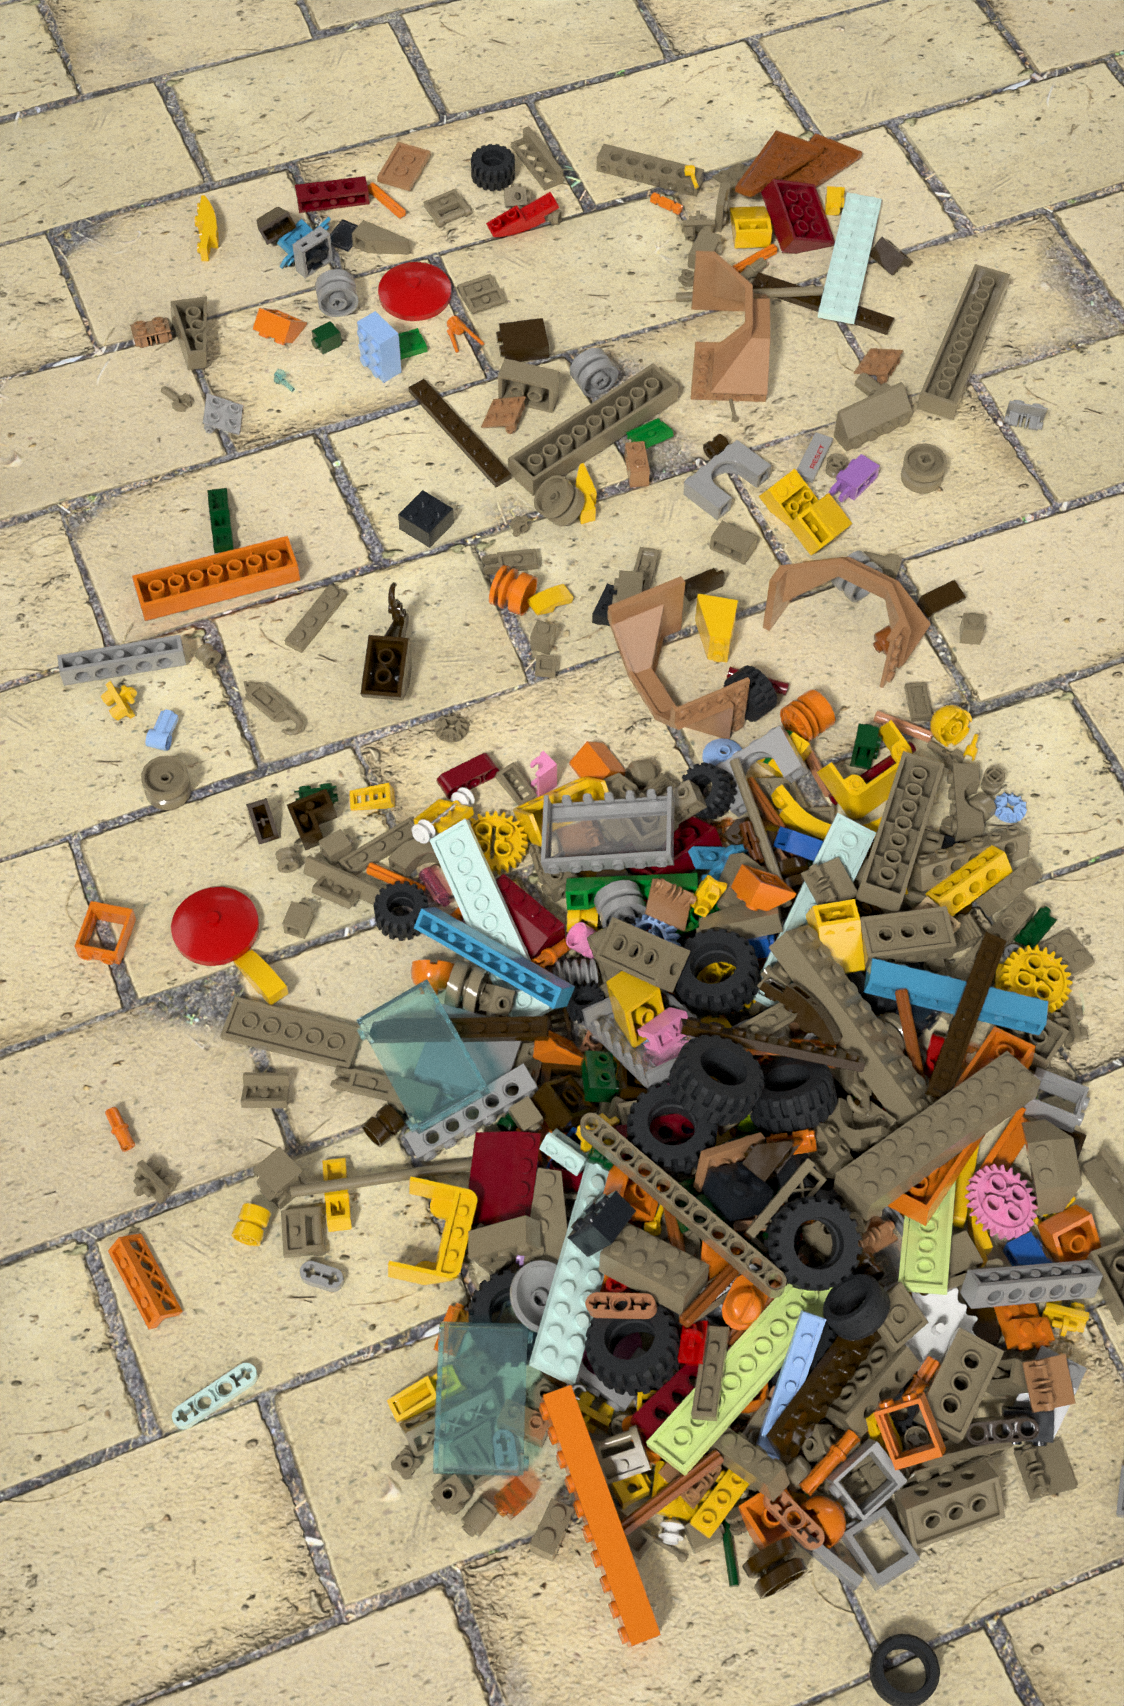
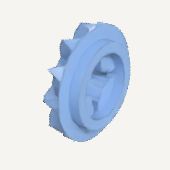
(1006, 814)

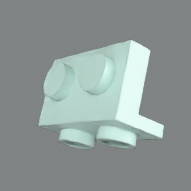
(564, 1151)

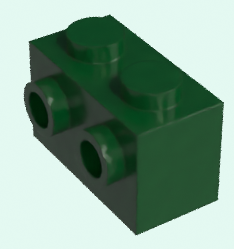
(865, 746)
(599, 1076)

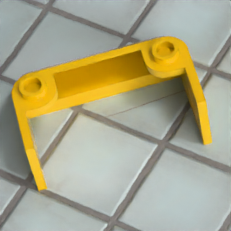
(852, 792)
(531, 813)
(458, 1209)

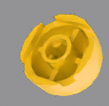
(950, 724)

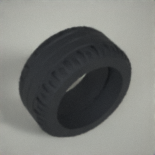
(809, 1181)
(863, 1320)
(923, 1652)

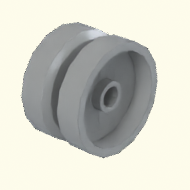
(336, 293)
(593, 372)
(850, 590)
(620, 900)

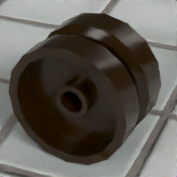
(791, 873)
(775, 1568)

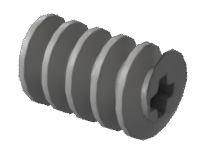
(576, 972)

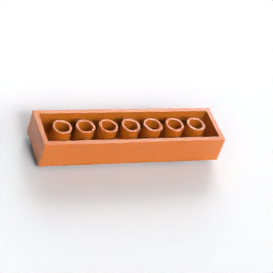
(216, 578)

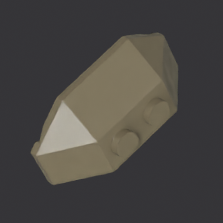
(1052, 1165)

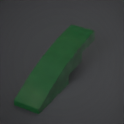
(220, 520)

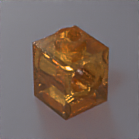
(512, 1499)

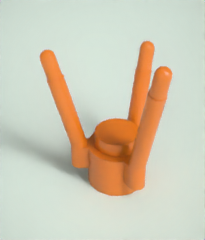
(457, 327)

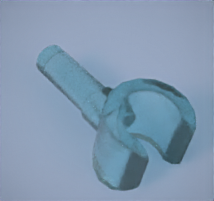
(280, 379)

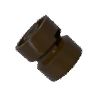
(385, 1123)

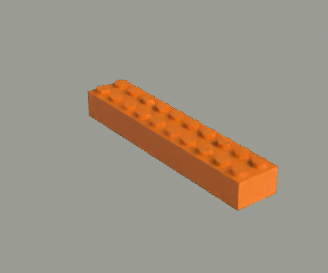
(926, 1196)
(599, 1516)

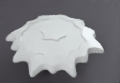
(944, 1318)

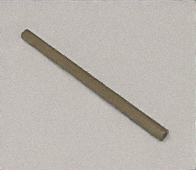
(771, 292)
(755, 818)
(379, 1178)

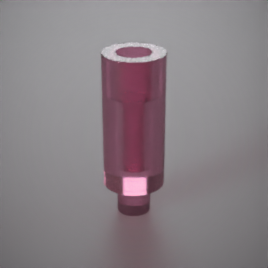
(434, 886)

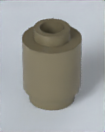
(478, 1517)

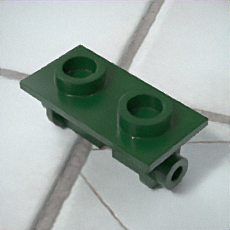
(305, 791)
(1036, 928)

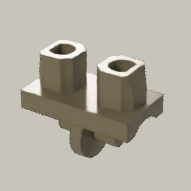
(695, 224)
(1068, 1018)
(150, 1184)

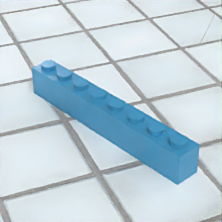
(494, 957)
(944, 992)

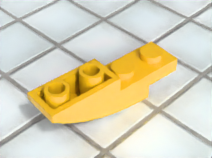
(207, 228)

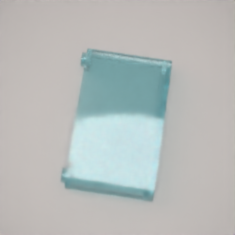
(423, 1056)
(481, 1399)

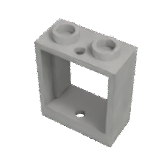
(1062, 1088)
(883, 1493)
(893, 1571)

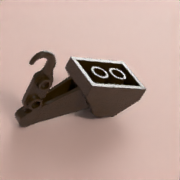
(389, 657)

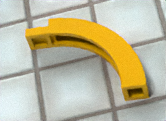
(800, 821)

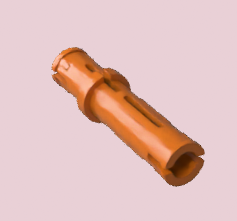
(550, 955)
(834, 1456)

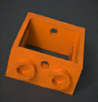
(107, 913)
(916, 1455)

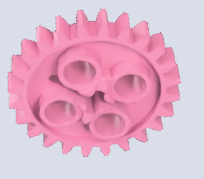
(1001, 1202)

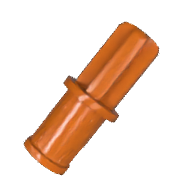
(119, 1129)
(923, 1376)

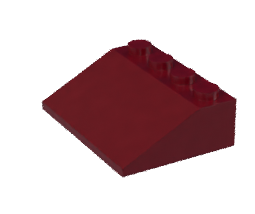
(797, 216)
(688, 834)
(534, 923)
(504, 1174)

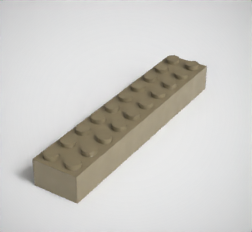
(963, 342)
(593, 428)
(886, 1067)
(936, 1135)

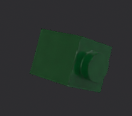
(326, 338)

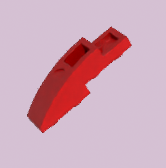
(523, 219)

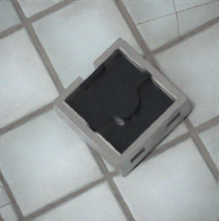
(312, 252)

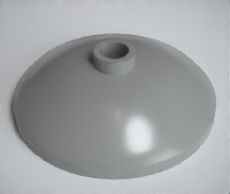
(529, 1283)

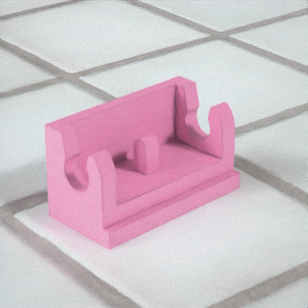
(546, 774)
(663, 1030)

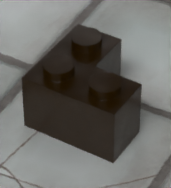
(309, 814)

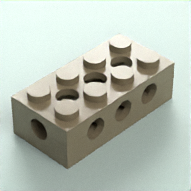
(908, 936)
(619, 948)
(875, 1380)
(974, 1381)
(949, 1504)

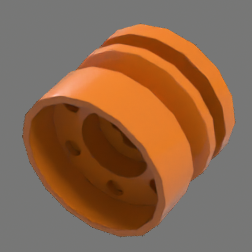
(512, 590)
(808, 715)

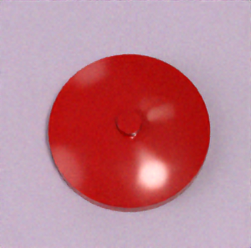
(414, 291)
(215, 926)

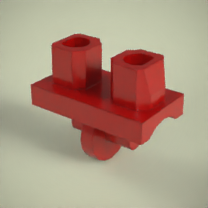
(693, 1344)

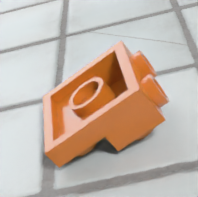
(1024, 1327)

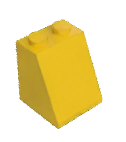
(716, 624)
(633, 1004)

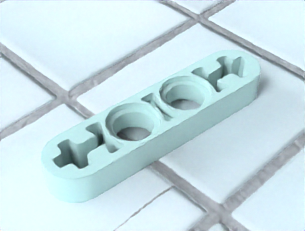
(217, 1399)

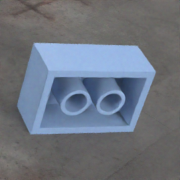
(379, 347)

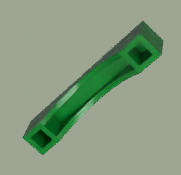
(582, 891)

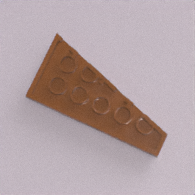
(776, 160)
(826, 165)

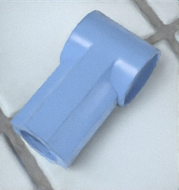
(161, 735)

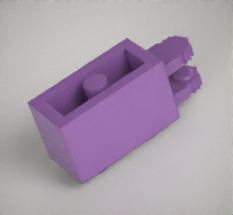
(855, 478)

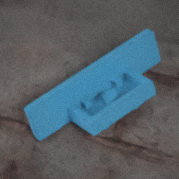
(291, 237)

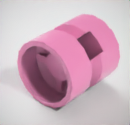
(577, 939)

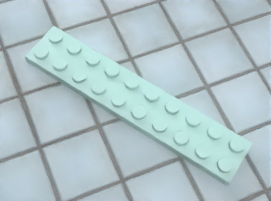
(849, 258)
(843, 840)
(482, 903)
(565, 1316)

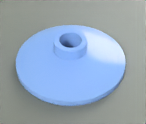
(712, 751)

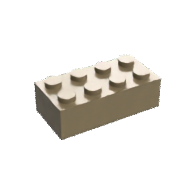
(654, 1268)

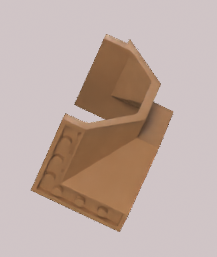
(740, 362)
(905, 617)
(639, 632)

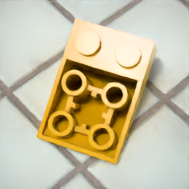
(750, 227)
(788, 497)
(819, 524)
(840, 931)

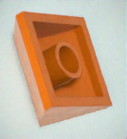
(596, 762)
(557, 1050)

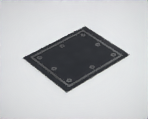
(342, 235)

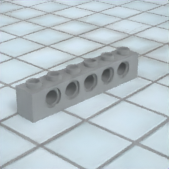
(121, 660)
(516, 1077)
(1031, 1284)

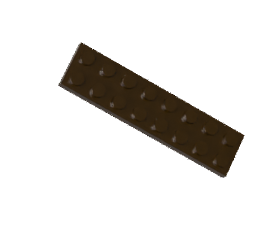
(817, 1394)

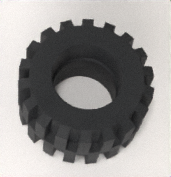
(493, 167)
(760, 695)
(721, 792)
(395, 896)

